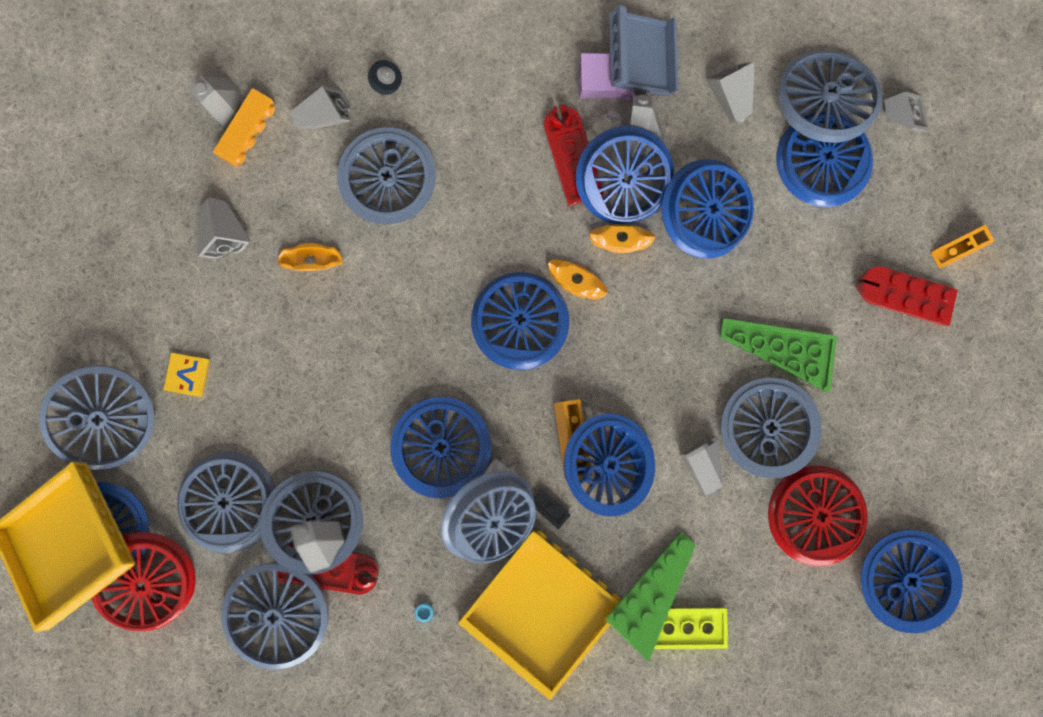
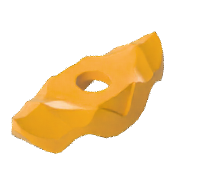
(606, 238)
(295, 257)
(589, 288)

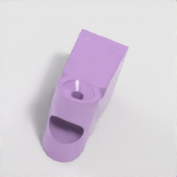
(596, 78)

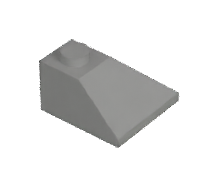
(907, 110)

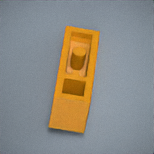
(962, 246)

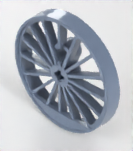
(831, 94)
(145, 417)
(265, 612)

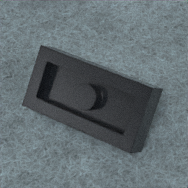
(550, 509)

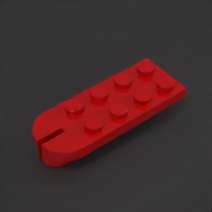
(566, 145)
(908, 295)
(345, 576)

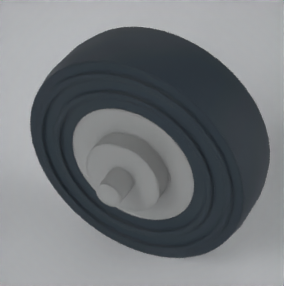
(384, 77)

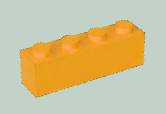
(244, 128)
(568, 419)

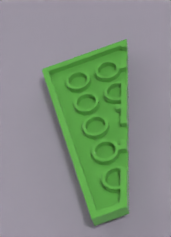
(795, 351)
(647, 603)

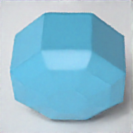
(424, 612)

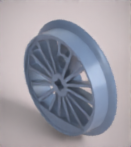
(367, 141)
(775, 389)
(491, 519)
(223, 542)
(280, 550)

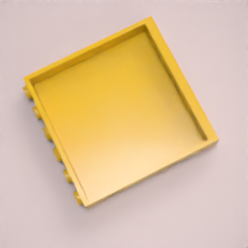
(62, 546)
(541, 614)

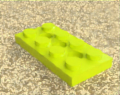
(696, 638)

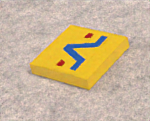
(186, 374)

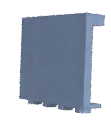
(643, 53)

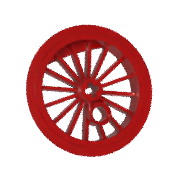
(831, 554)
(183, 565)

